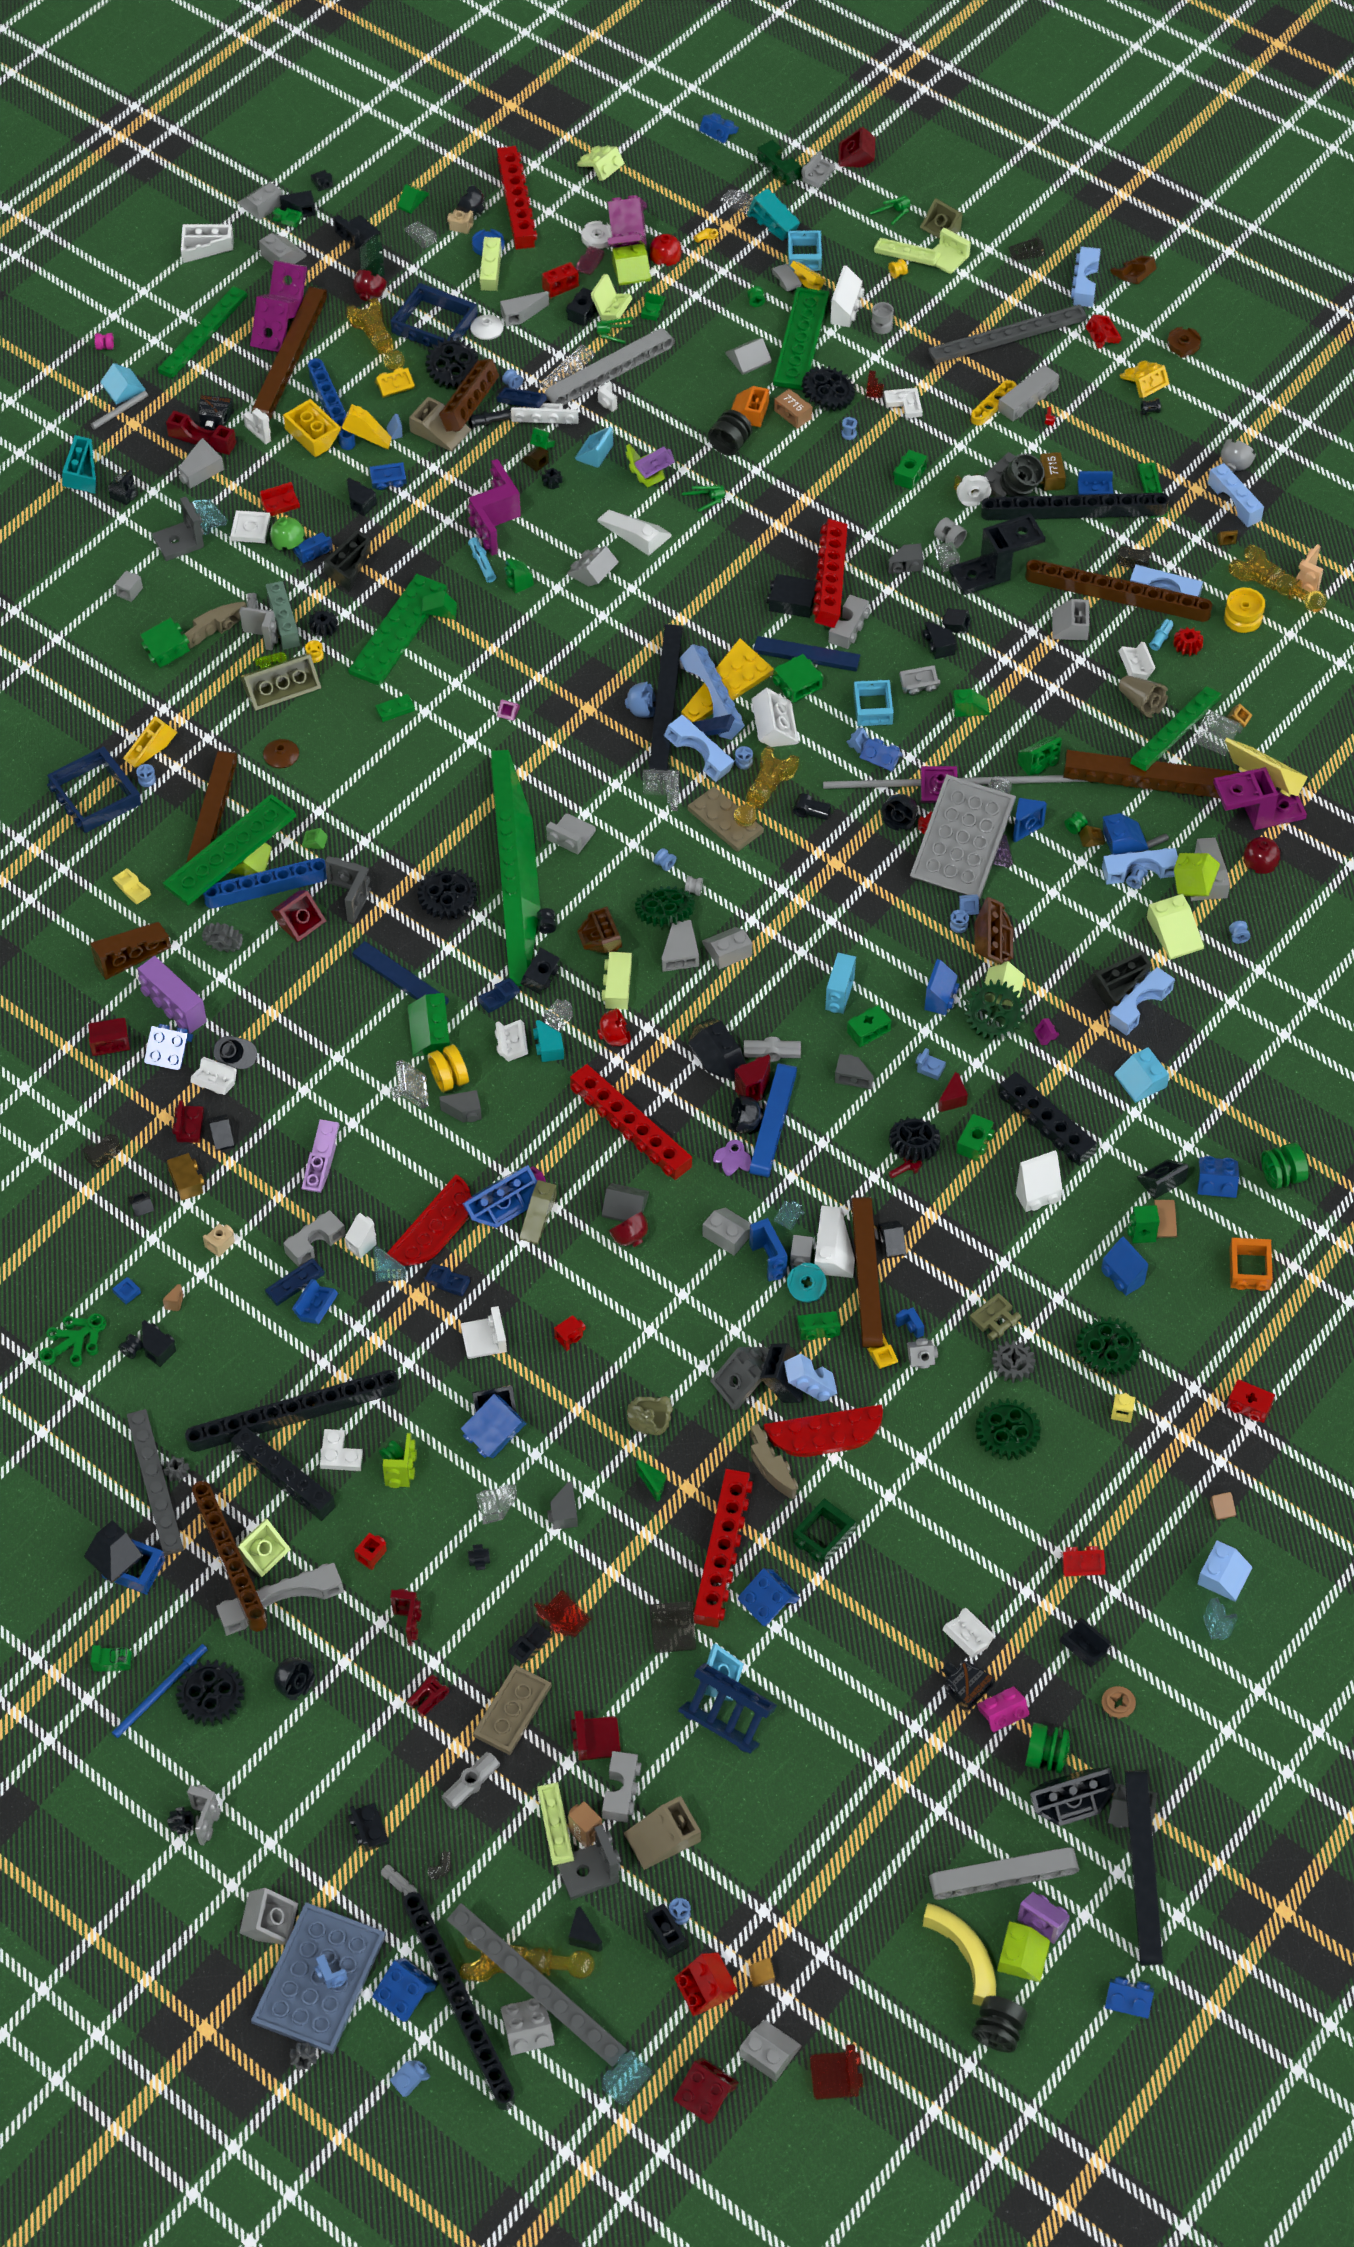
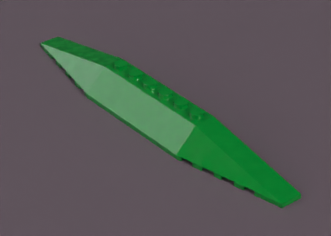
(517, 865)

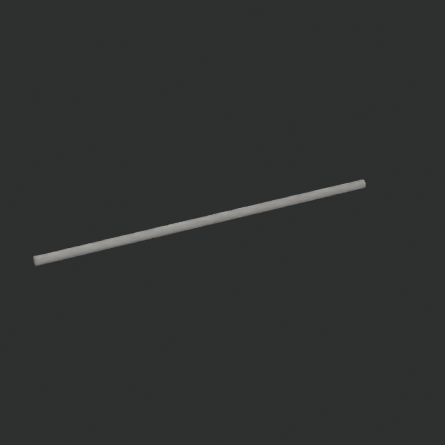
(917, 782)

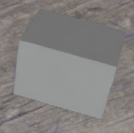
(749, 356)

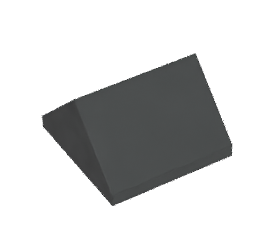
(623, 1202)

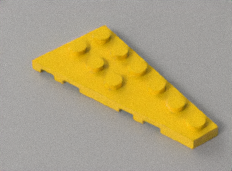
(739, 673)

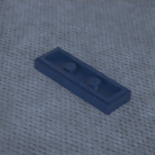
(521, 397)
(715, 725)
(294, 1282)

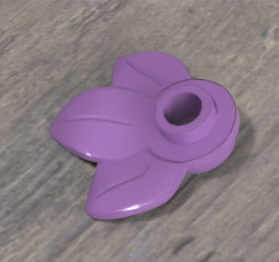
(731, 1159)

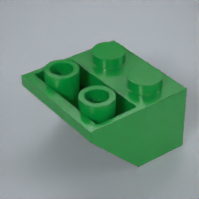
(1040, 755)

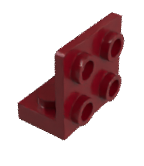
(108, 1036)
(704, 2090)

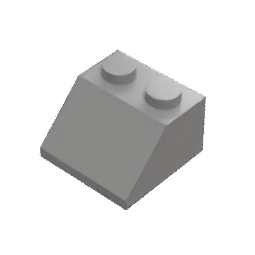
(262, 201)
(280, 248)
(729, 947)
(726, 1230)
(268, 1917)
(768, 2050)

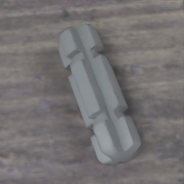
(252, 600)
(397, 1880)

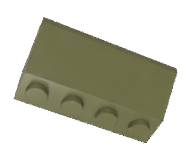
(281, 681)

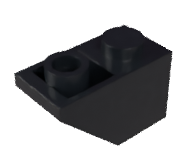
(299, 202)
(123, 488)
(361, 498)
(939, 640)
(157, 1345)

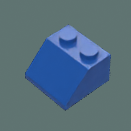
(1123, 834)
(941, 989)
(1125, 1267)

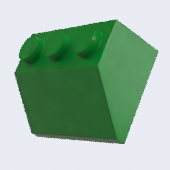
(428, 1024)

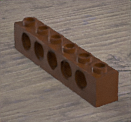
(469, 395)

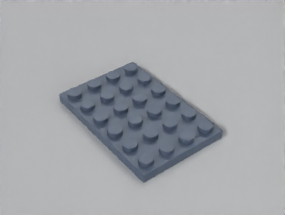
(296, 1999)

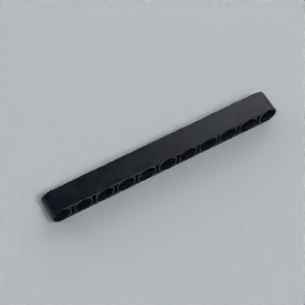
(1075, 506)
(666, 696)
(299, 1403)
(460, 2009)

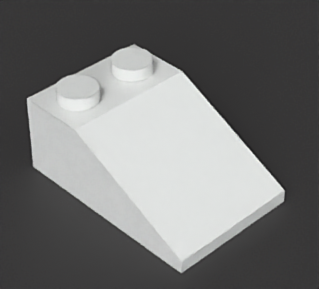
(1039, 1181)

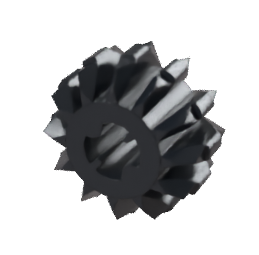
(323, 623)

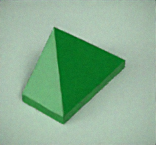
(652, 1479)

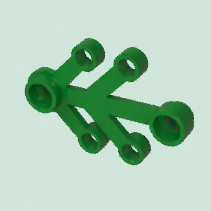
(75, 1338)

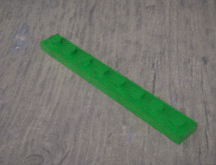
(202, 332)
(1175, 728)

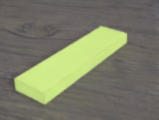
(907, 251)
(555, 1823)

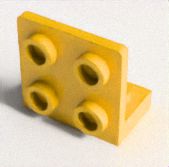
(1148, 377)

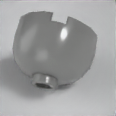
(1237, 455)

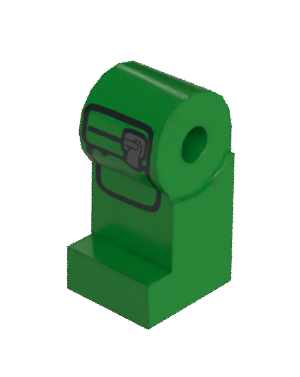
(110, 1659)

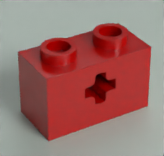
(1259, 1399)

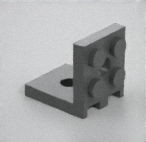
(187, 533)
(351, 877)
(747, 1366)
(598, 1859)

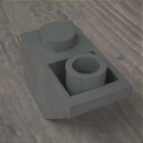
(907, 559)

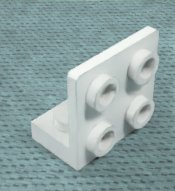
(484, 1336)

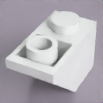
(361, 1236)

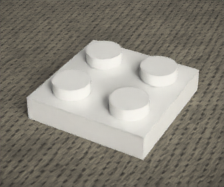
(250, 526)

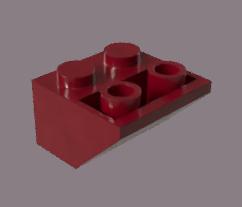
(753, 1078)

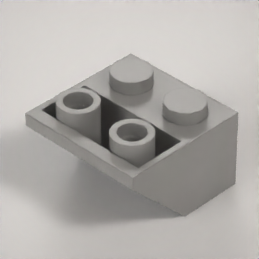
(593, 566)
(1071, 620)

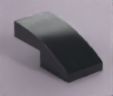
(530, 1644)

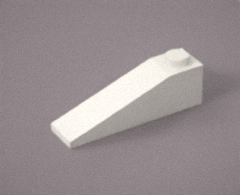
(637, 532)
(833, 1245)

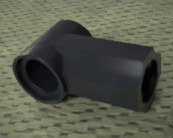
(807, 806)

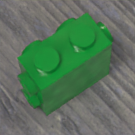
(165, 642)
(797, 678)

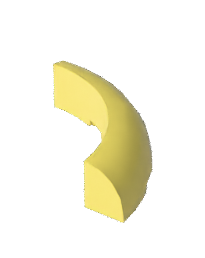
(969, 1945)

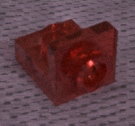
(873, 388)

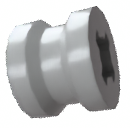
(694, 885)

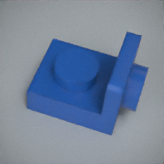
(912, 1321)

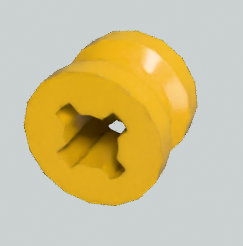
(898, 268)
(315, 649)

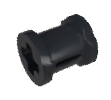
(1150, 406)

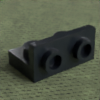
(369, 1827)

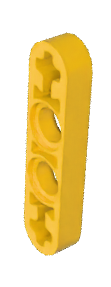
(991, 401)

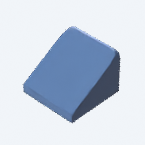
(395, 428)

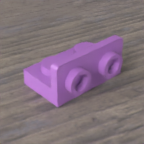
(655, 462)

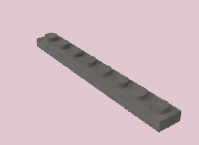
(155, 1482)

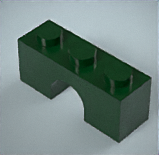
(771, 157)

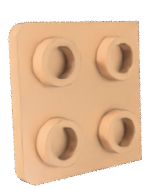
(1310, 573)

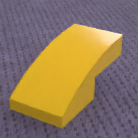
(883, 1355)

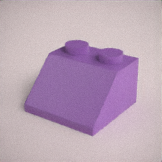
(1043, 1916)

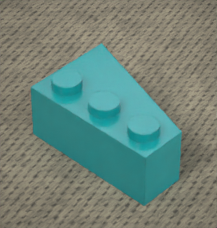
(773, 214)
(79, 466)

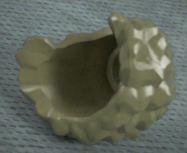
(650, 1414)

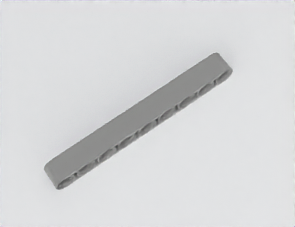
(610, 367)

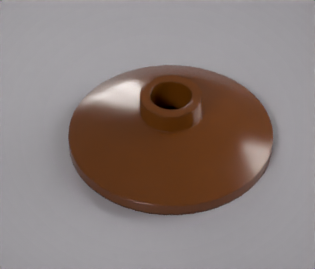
(281, 753)

